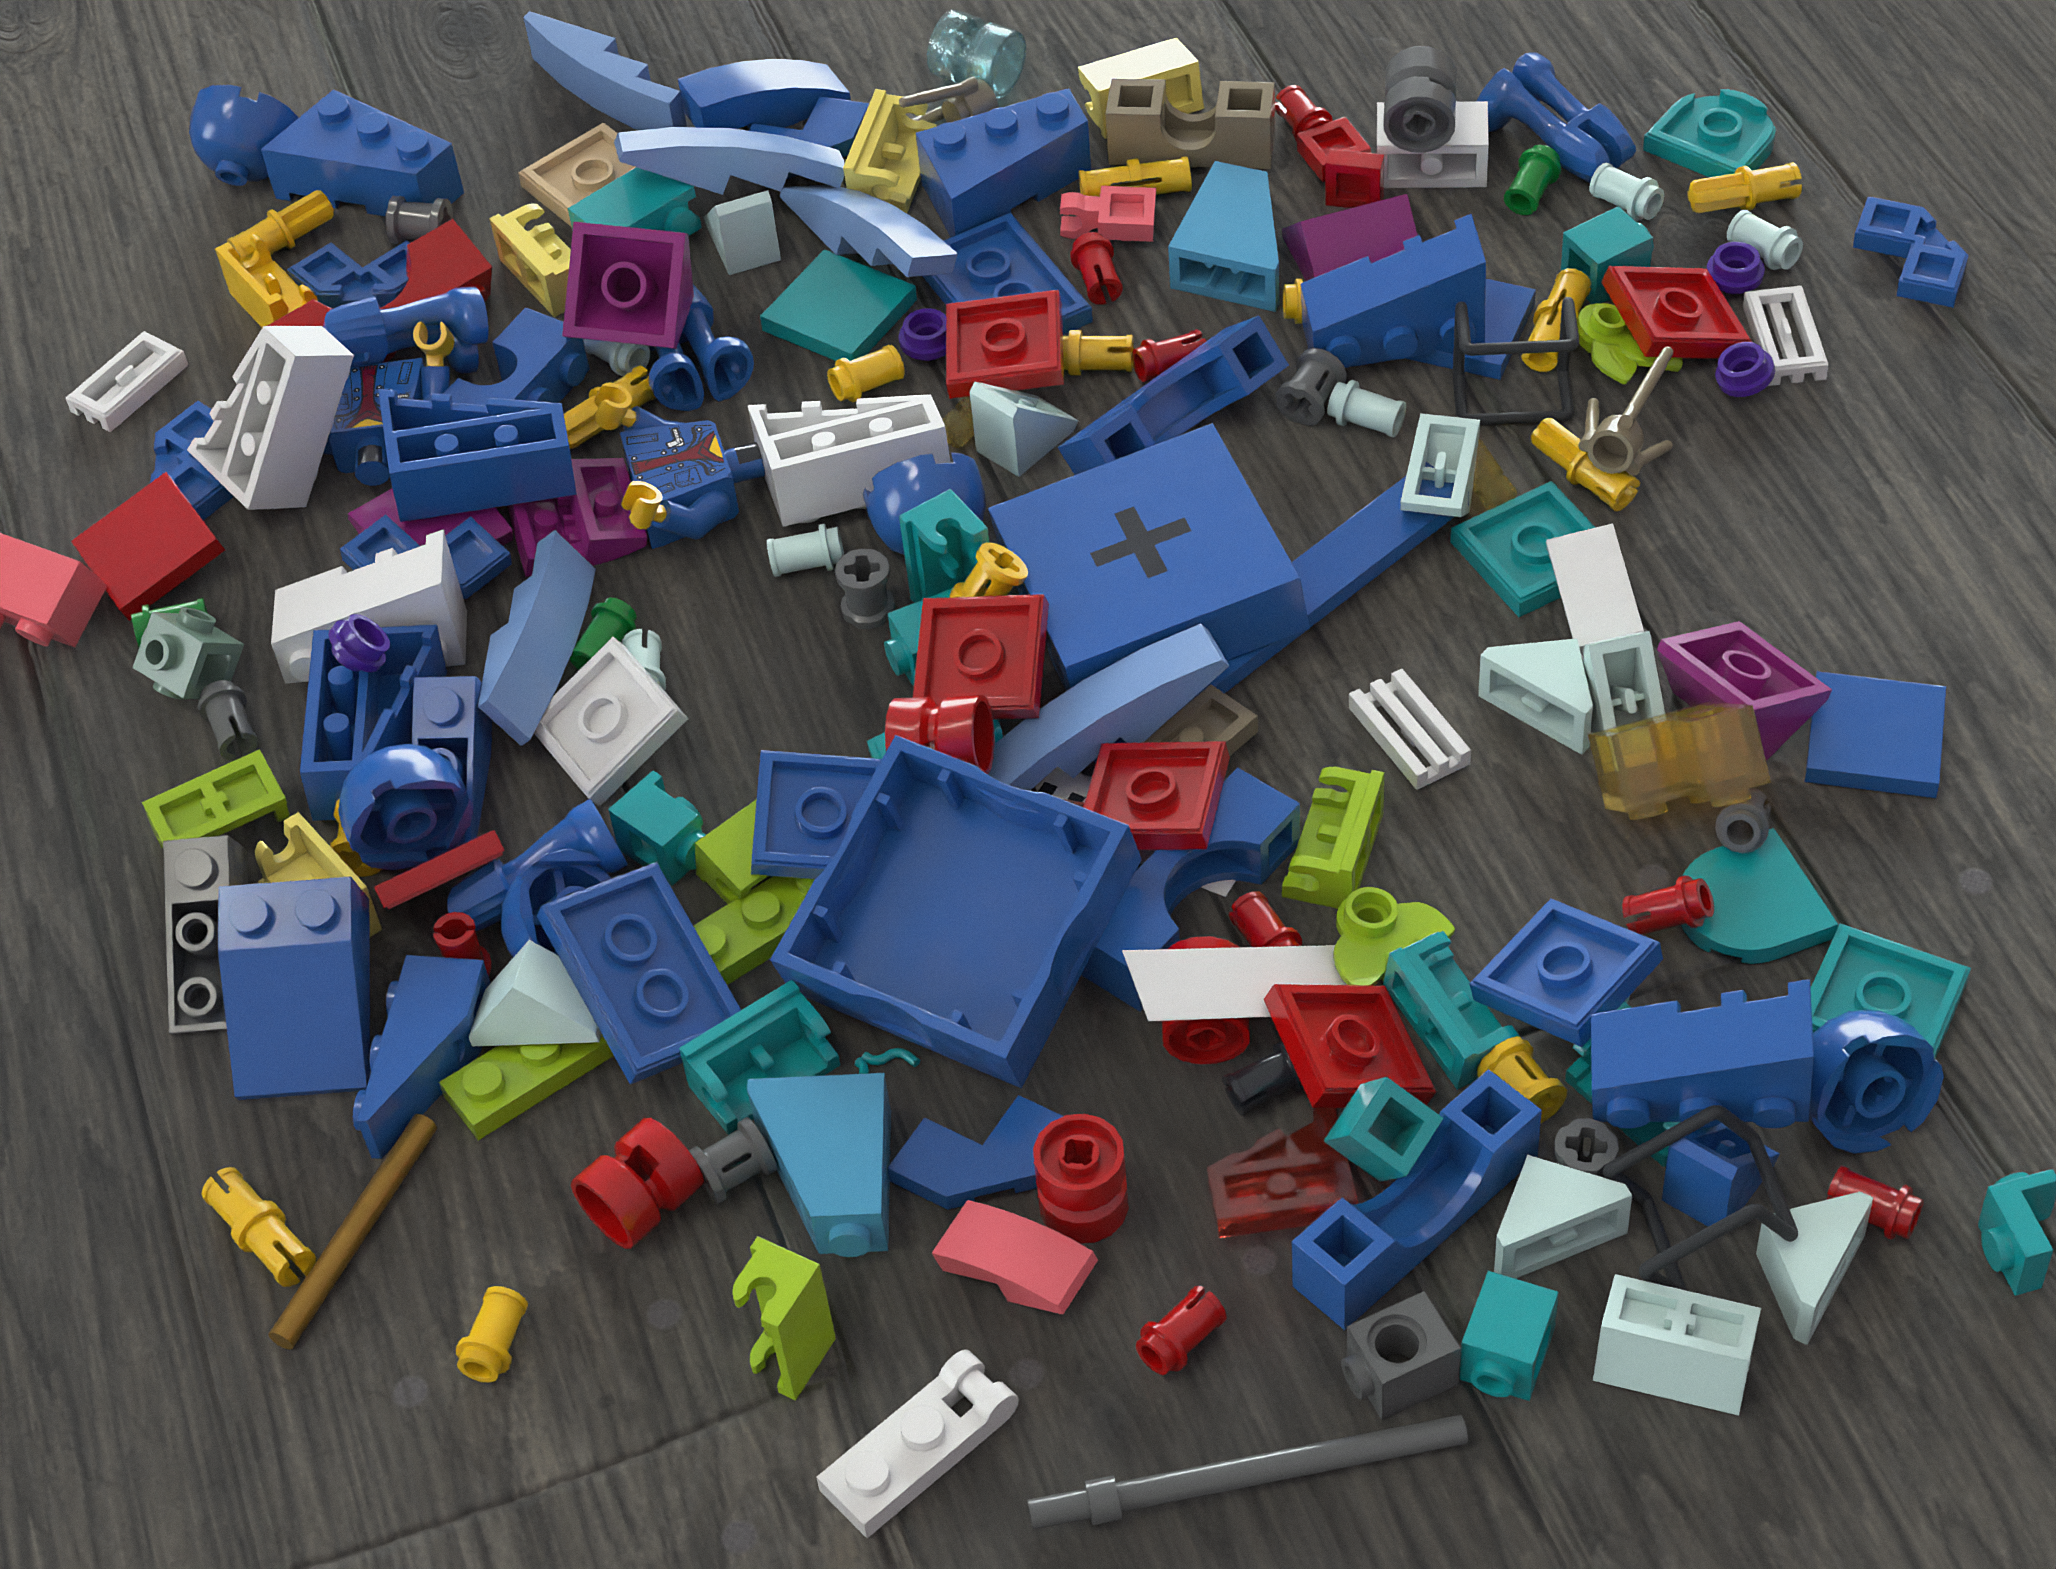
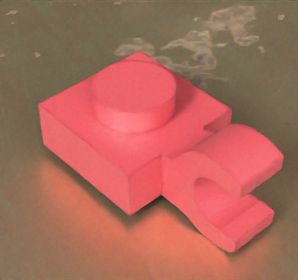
(1117, 213)

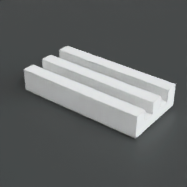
(1791, 363)
(131, 385)
(1406, 691)

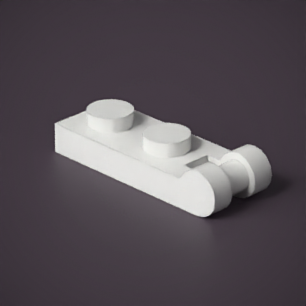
(916, 1444)

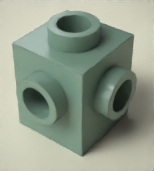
(186, 653)

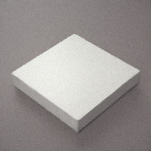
(607, 721)

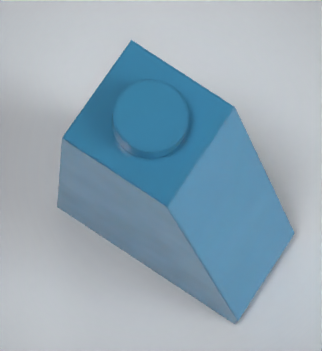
(1228, 240)
(831, 1154)

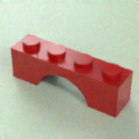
(433, 267)

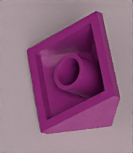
(1350, 235)
(628, 285)
(1743, 668)

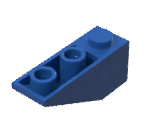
(457, 729)
(420, 1045)

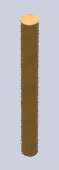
(352, 1232)

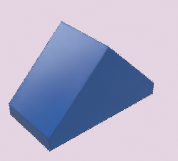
(1711, 1174)

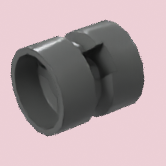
(1420, 99)

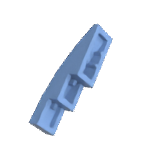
(597, 74)
(712, 154)
(869, 226)
(537, 642)
(1119, 701)

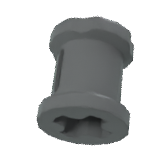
(415, 219)
(1310, 386)
(864, 580)
(1570, 1141)
(734, 1160)

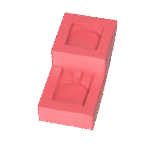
(1019, 1255)

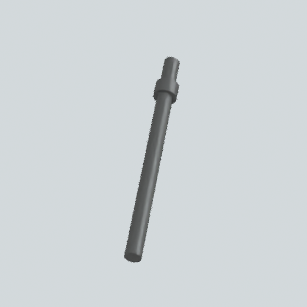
(1106, 1499)

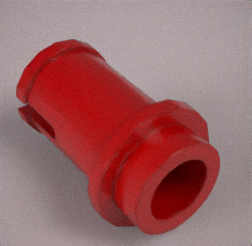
(1300, 110)
(1093, 258)
(1155, 358)
(1672, 906)
(1260, 922)
(458, 939)
(1891, 1208)
(1168, 1342)

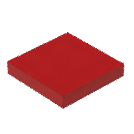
(1674, 310)
(1005, 342)
(148, 545)
(984, 649)
(1160, 790)
(439, 869)
(1345, 1039)

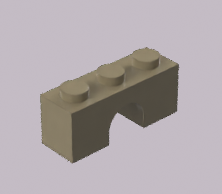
(1149, 128)

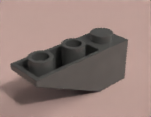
(192, 882)

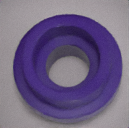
(1736, 267)
(924, 334)
(1744, 369)
(359, 643)

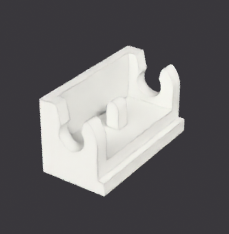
(1594, 585)

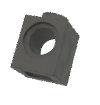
(1405, 1329)

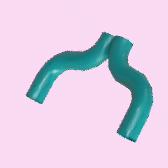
(861, 1062)

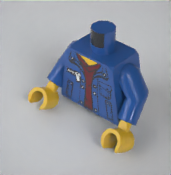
(358, 430)
(676, 469)

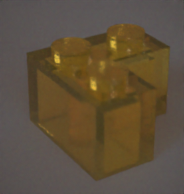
(1692, 752)

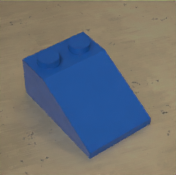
(296, 986)

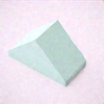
(744, 232)
(1016, 426)
(1451, 448)
(1622, 680)
(1541, 687)
(533, 1004)
(1558, 1216)
(1812, 1266)

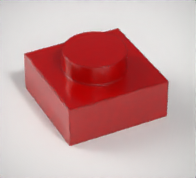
(1337, 134)
(1353, 178)

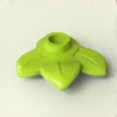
(1612, 344)
(1376, 925)

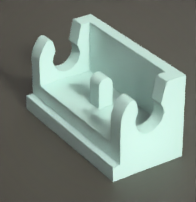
(1676, 1344)

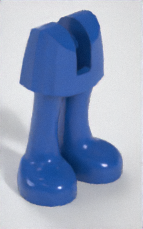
(1583, 143)
(375, 332)
(724, 361)
(485, 889)

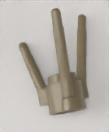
(964, 100)
(1619, 438)

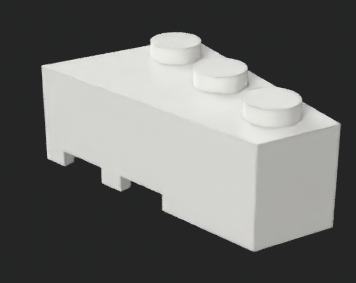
(277, 418)
(827, 457)
(392, 592)

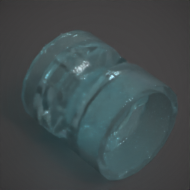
(970, 47)

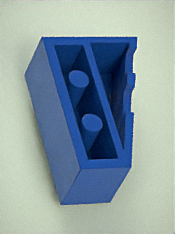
(360, 157)
(1003, 158)
(1399, 302)
(473, 456)
(360, 711)
(1675, 1063)

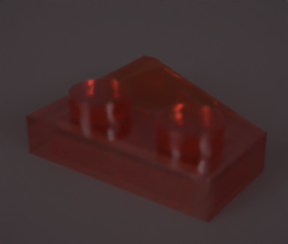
(1280, 1180)

